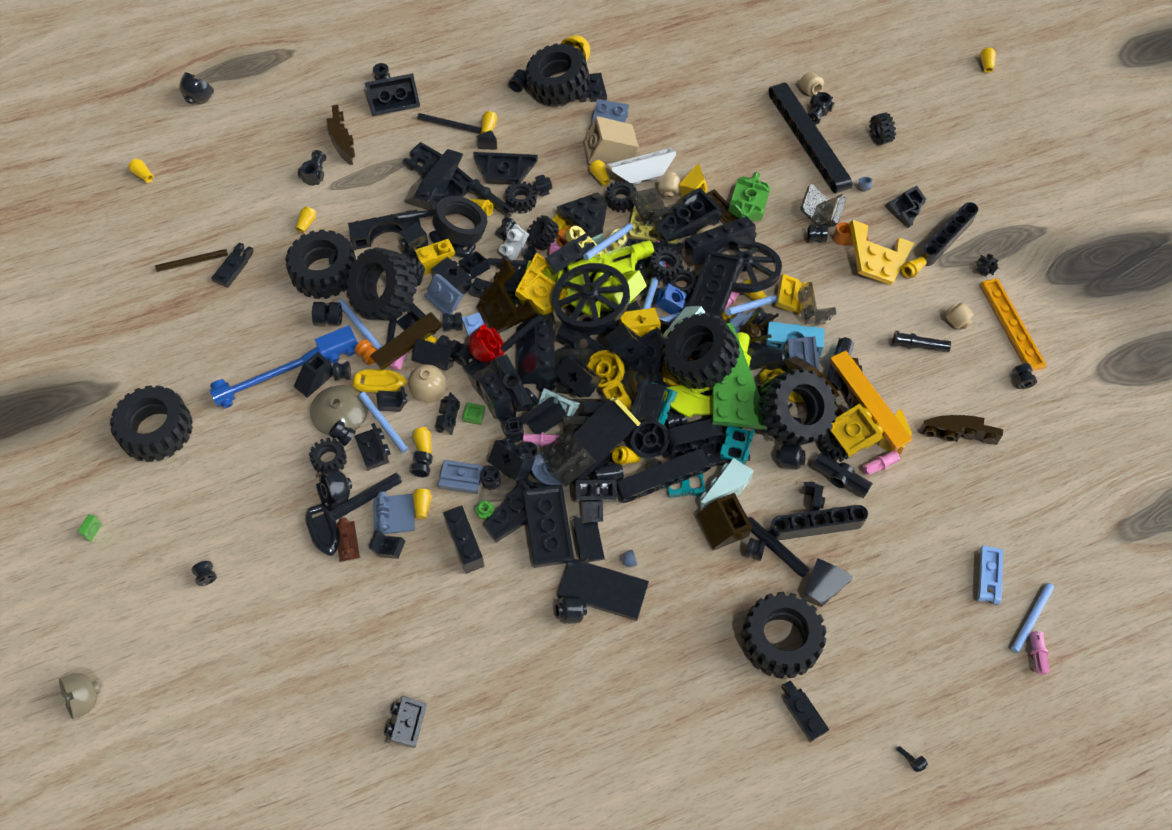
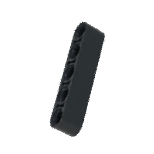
(949, 233)
(662, 476)
(825, 516)

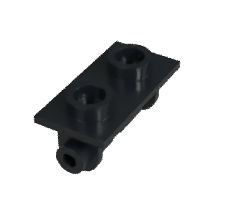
(449, 407)

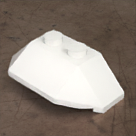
(644, 166)

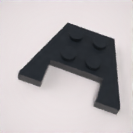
(642, 265)

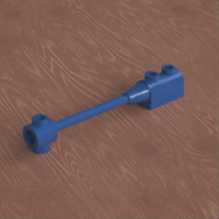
(328, 345)

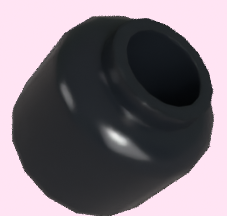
(791, 457)
(570, 609)

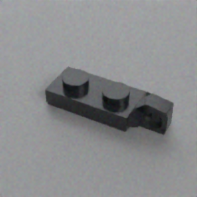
(804, 712)

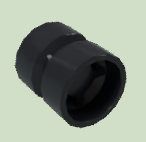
(326, 313)

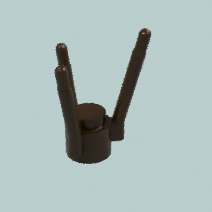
(753, 330)

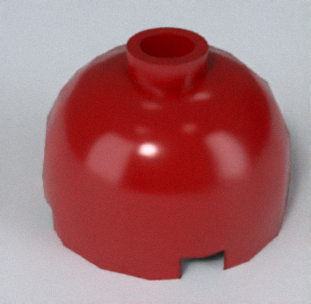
(485, 344)

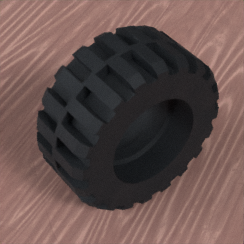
(554, 60)
(315, 247)
(364, 279)
(690, 335)
(818, 401)
(137, 408)
(800, 615)

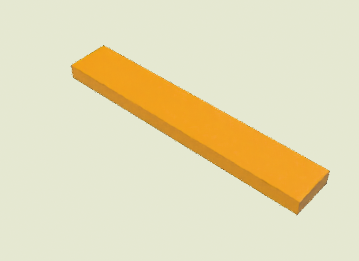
(1012, 324)
(869, 398)

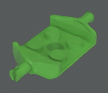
(746, 205)

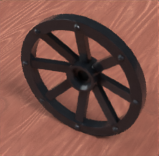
(750, 262)
(590, 294)

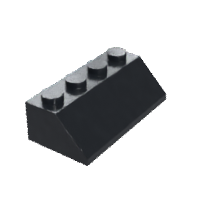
(537, 352)

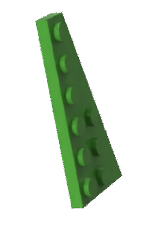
(737, 397)

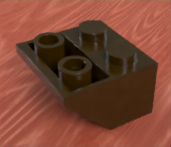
(724, 521)

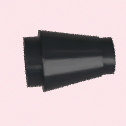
(609, 472)

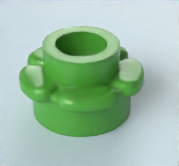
(484, 514)

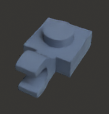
(740, 320)

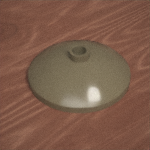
(349, 410)

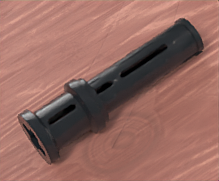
(484, 193)
(912, 340)

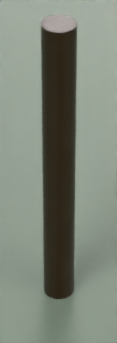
(191, 260)

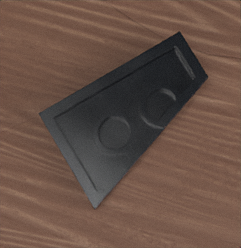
(508, 516)

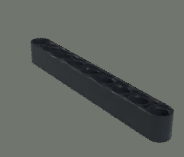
(810, 138)

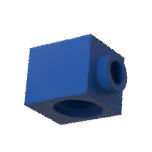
(671, 299)

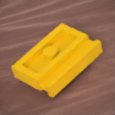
(787, 294)

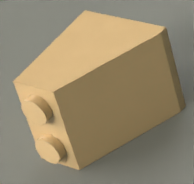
(610, 141)

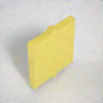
(616, 401)

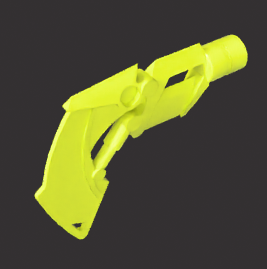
(637, 252)
(690, 401)

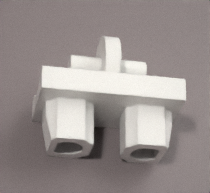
(514, 243)

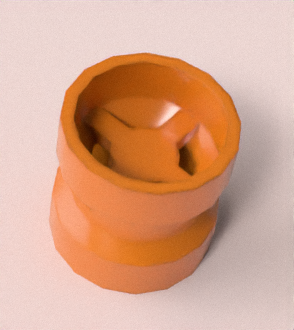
(364, 349)

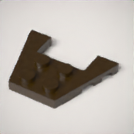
(497, 306)

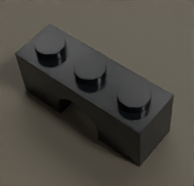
(464, 539)

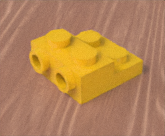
(856, 430)

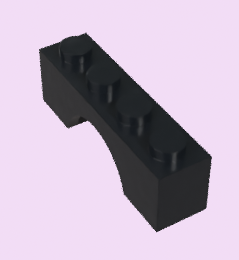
(365, 231)
(739, 231)

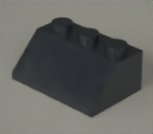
(392, 94)

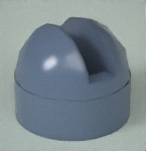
(865, 183)
(629, 559)

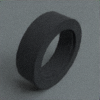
(453, 233)

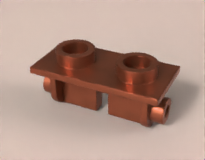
(348, 543)

